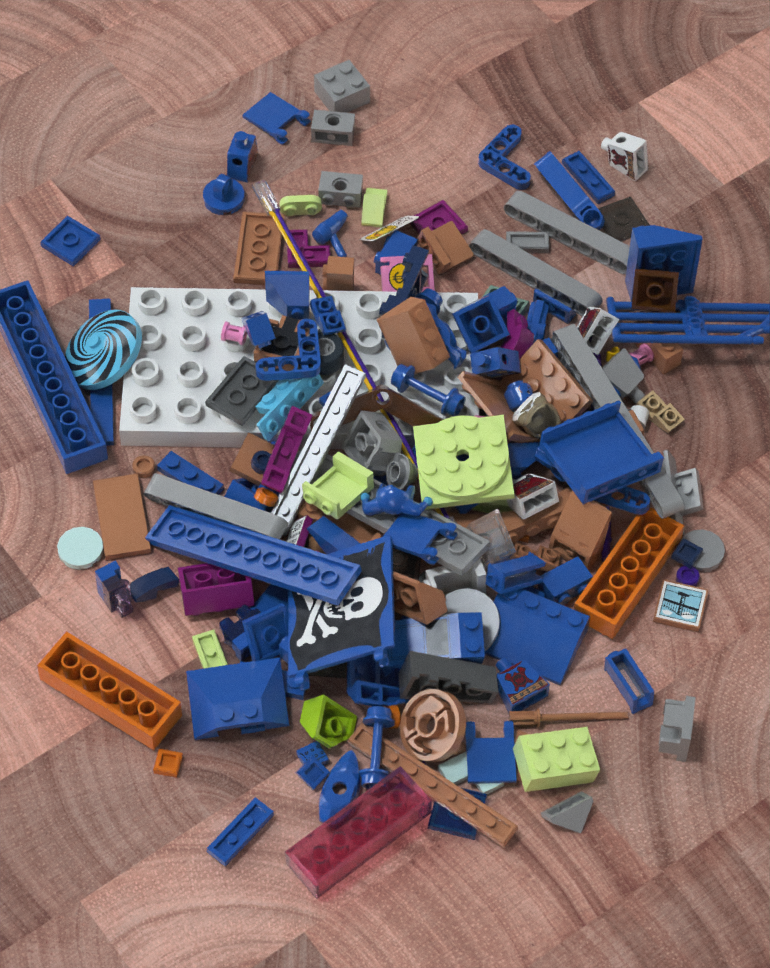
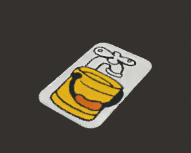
(389, 228)

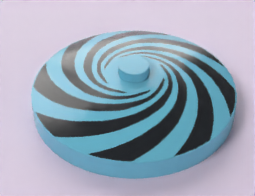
(104, 349)

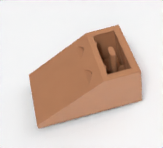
(581, 530)

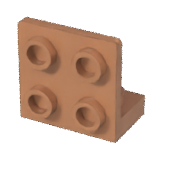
(446, 246)

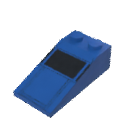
(448, 636)

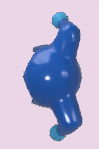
(394, 502)

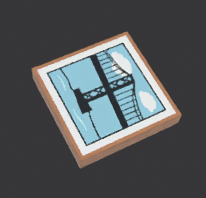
(680, 605)

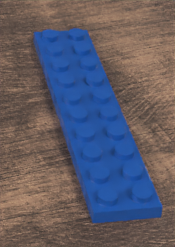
(254, 555)

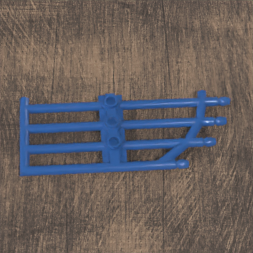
(692, 323)

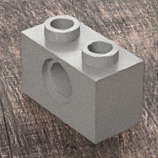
(333, 127)
(340, 189)

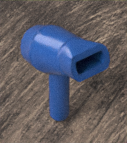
(327, 232)

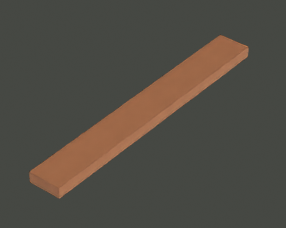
(438, 787)

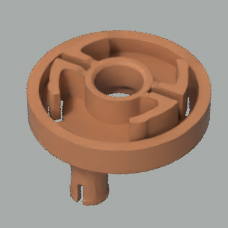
(448, 730)

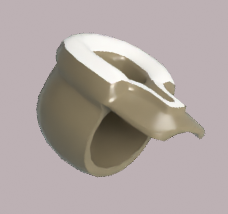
(536, 415)

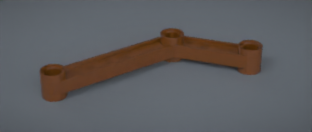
(395, 404)

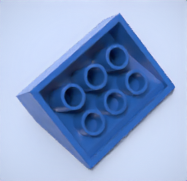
(664, 250)
(538, 632)

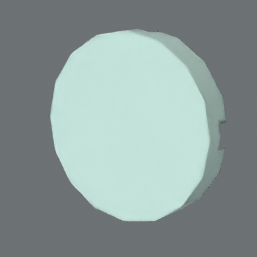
(80, 548)

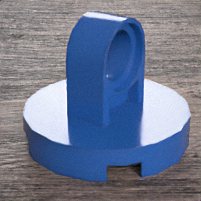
(223, 195)

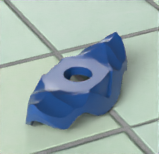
(456, 354)
(346, 773)

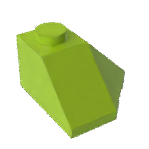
(327, 721)

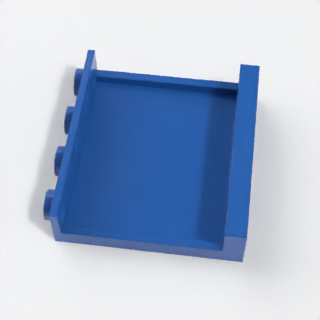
(599, 453)

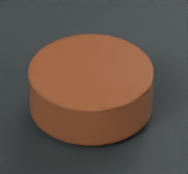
(143, 466)

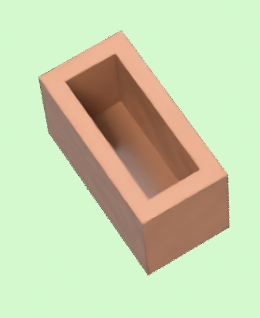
(338, 274)

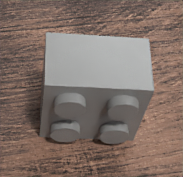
(342, 88)

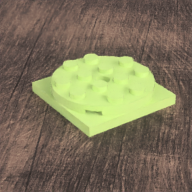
(453, 482)

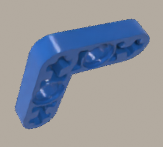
(498, 159)
(304, 357)
(622, 504)

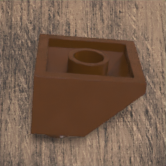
(655, 290)

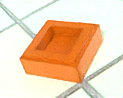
(168, 763)

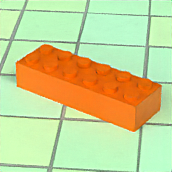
(629, 571)
(110, 690)

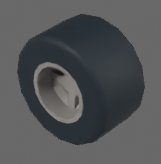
(331, 353)

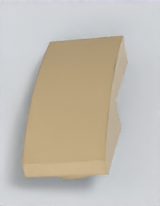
(660, 414)

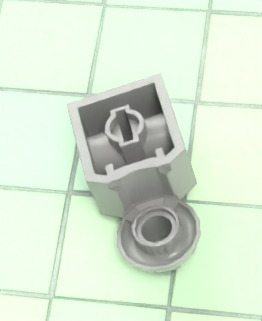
(378, 448)

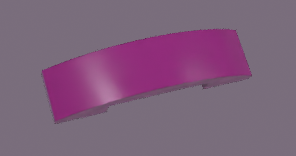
(285, 449)

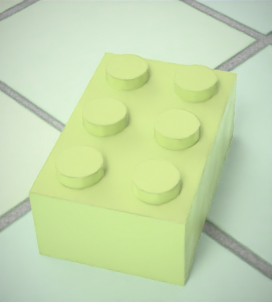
(556, 759)

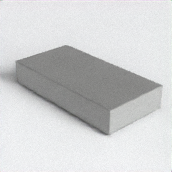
(529, 241)

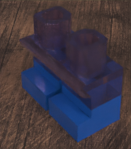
(113, 589)

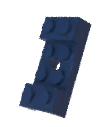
(413, 279)

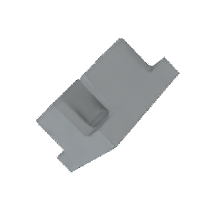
(677, 727)

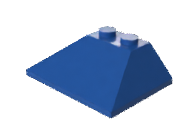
(237, 697)

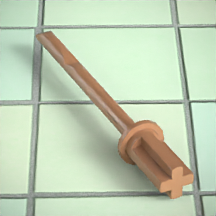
(535, 717)

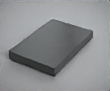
(240, 392)

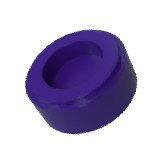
(687, 576)

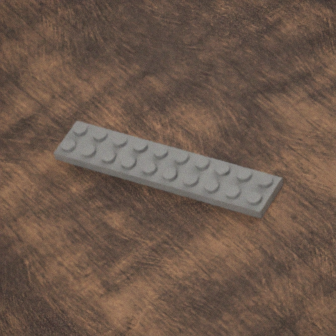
(453, 554)

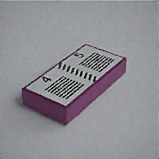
(298, 531)

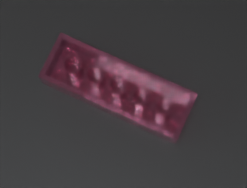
(358, 832)

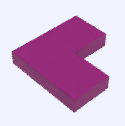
(314, 255)

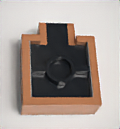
(285, 343)

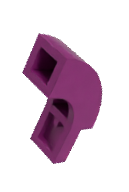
(520, 336)

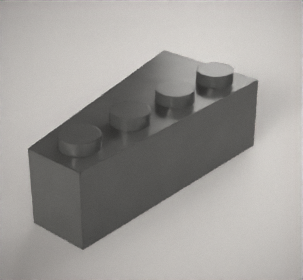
(461, 678)

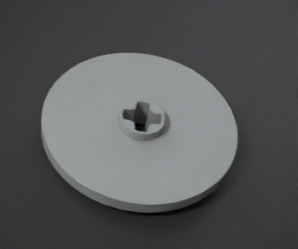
(472, 600)

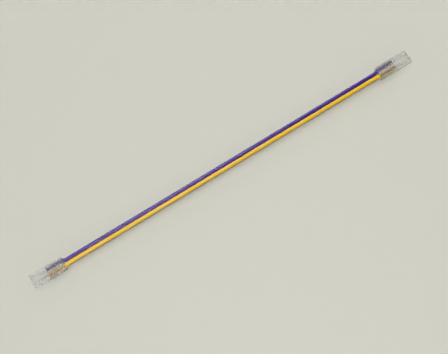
(272, 208)

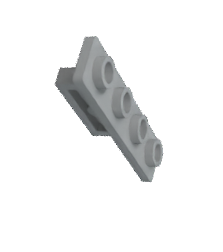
(687, 485)

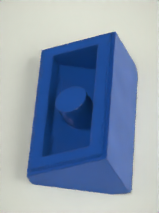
(555, 307)

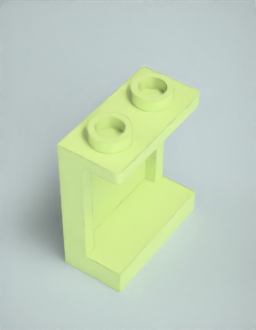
(339, 487)

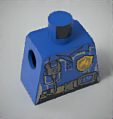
(490, 362)

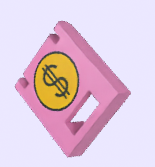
(392, 274)

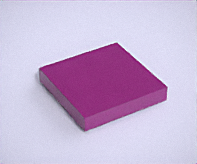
(437, 216)

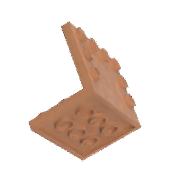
(544, 374)

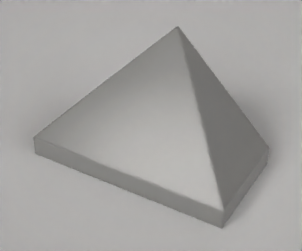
(570, 812)

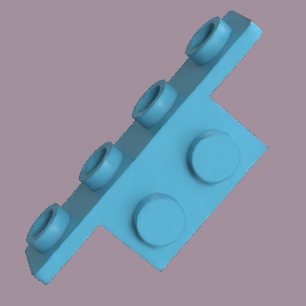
(281, 399)

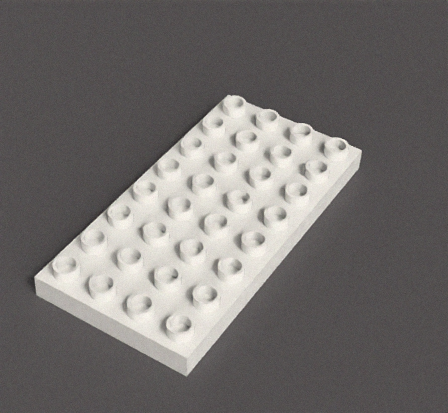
(187, 360)

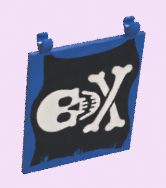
(358, 627)

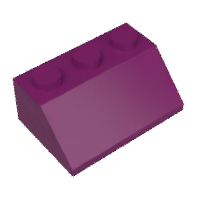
(213, 589)

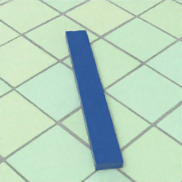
(102, 399)

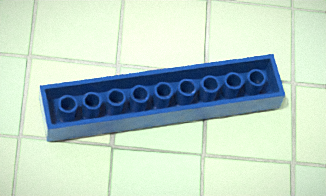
(49, 379)

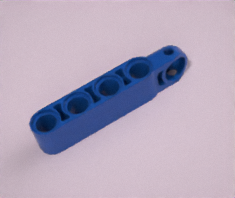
(570, 191)

